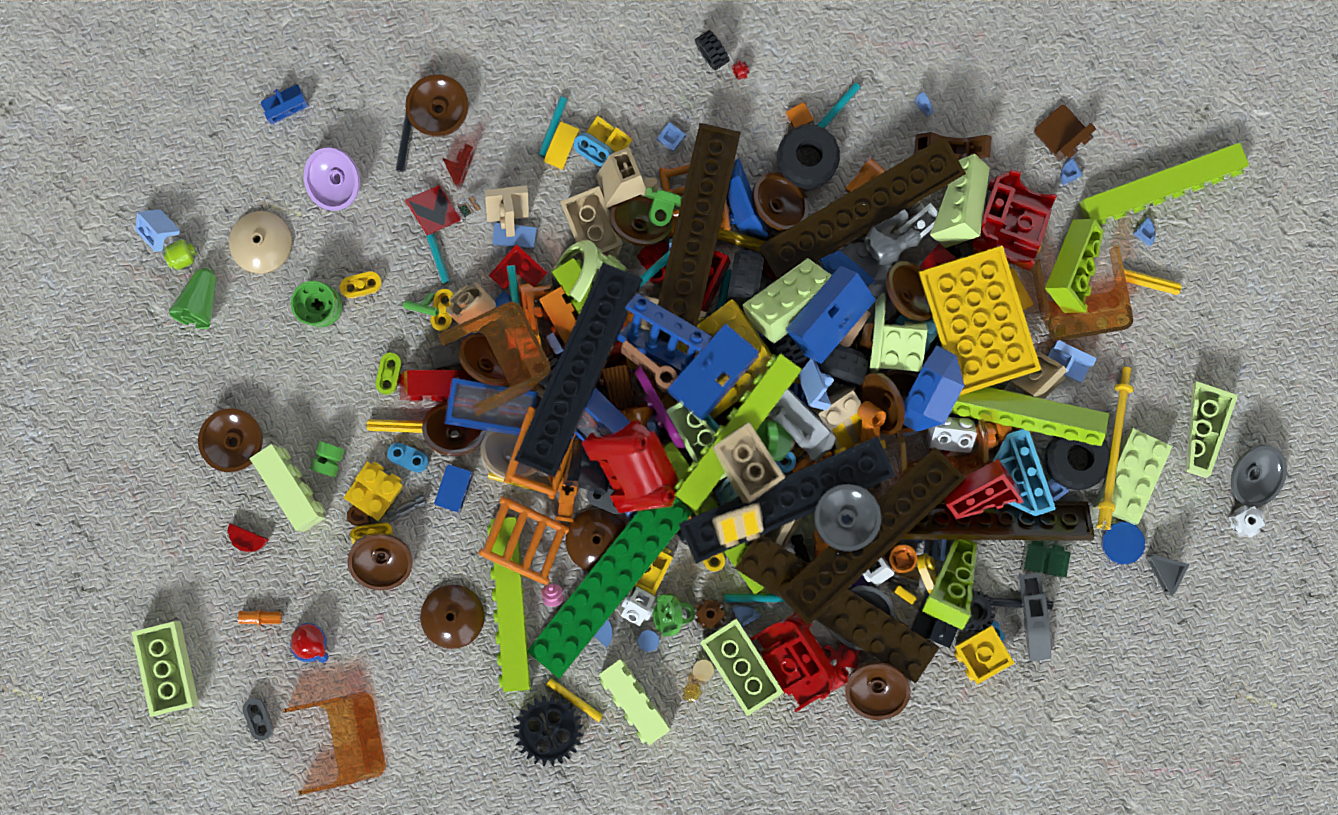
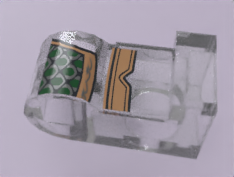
(472, 205)

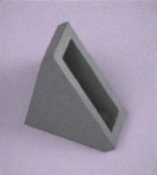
(1168, 572)

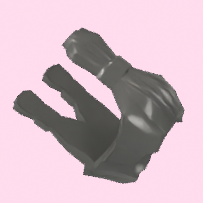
(886, 245)

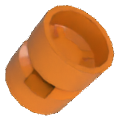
(996, 433)
(901, 558)

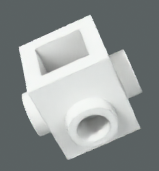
(1240, 523)
(638, 606)

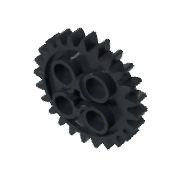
(529, 737)

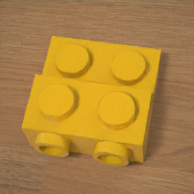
(374, 490)
(653, 576)
(983, 655)

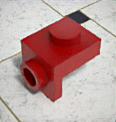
(651, 254)

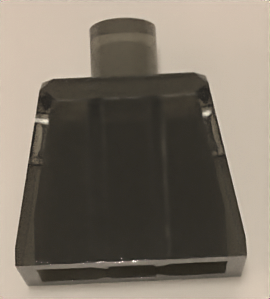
(445, 356)

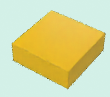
(904, 594)

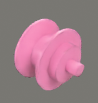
(552, 595)

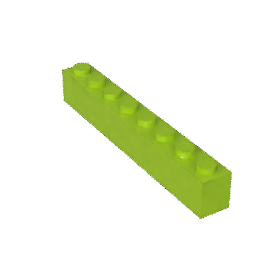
(1164, 184)
(754, 409)
(1034, 414)
(681, 467)
(510, 615)

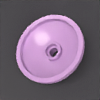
(323, 181)

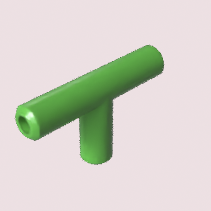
(423, 306)

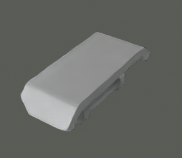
(803, 425)

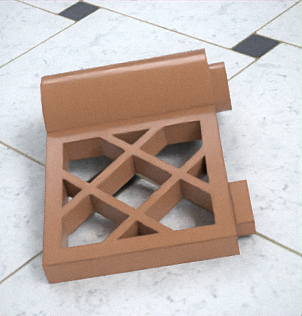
(663, 376)

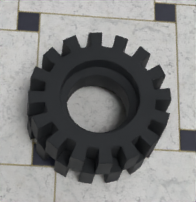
(712, 50)
(985, 612)

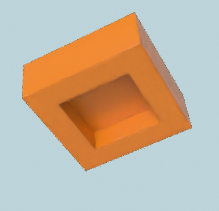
(799, 115)

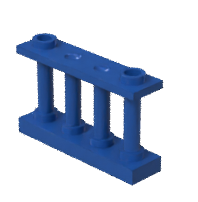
(651, 345)

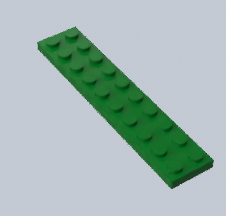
(607, 586)

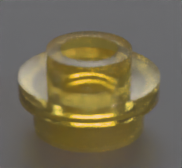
(692, 692)

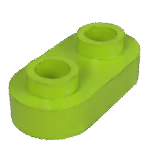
(386, 373)

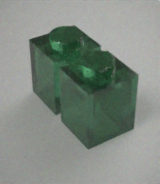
(1056, 559)

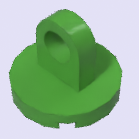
(662, 200)
(775, 439)
(669, 616)

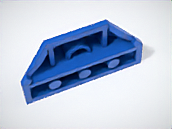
(741, 204)
(934, 391)

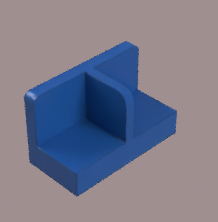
(284, 104)
(453, 488)

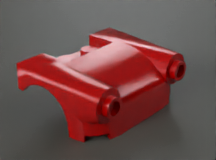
(1014, 219)
(634, 468)
(799, 661)

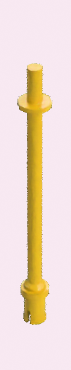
(1106, 506)

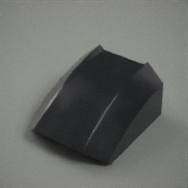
(583, 472)

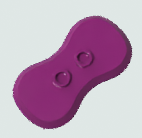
(662, 416)

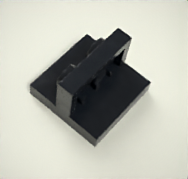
(932, 627)

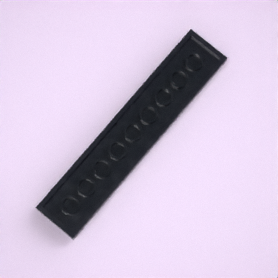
(578, 370)
(793, 496)

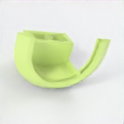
(592, 263)
(895, 344)

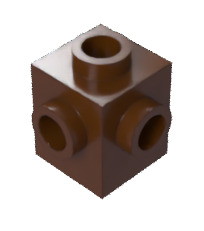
(703, 607)

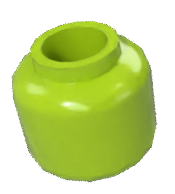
(179, 254)

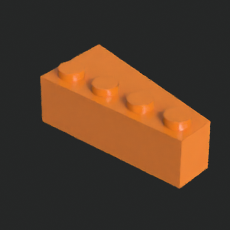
(560, 312)

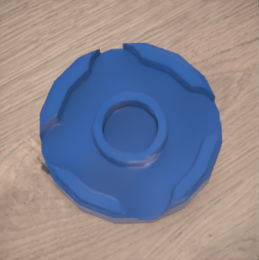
(1123, 543)

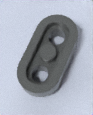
(604, 502)
(257, 719)

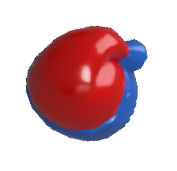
(309, 643)

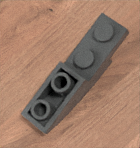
(1035, 617)

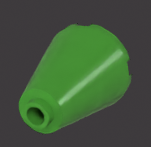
(196, 300)

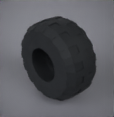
(813, 137)
(745, 276)
(845, 366)
(1070, 478)

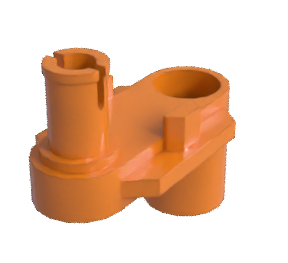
(527, 296)

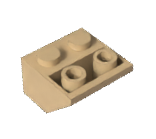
(620, 178)

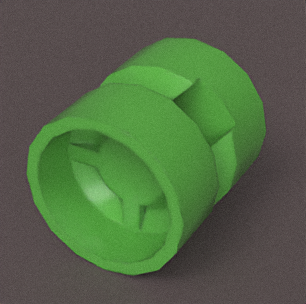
(334, 456)

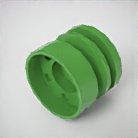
(308, 295)

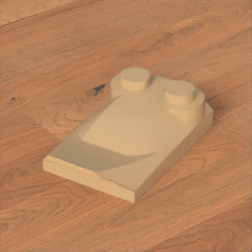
(590, 221)

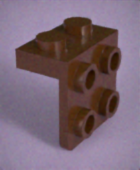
(1063, 133)

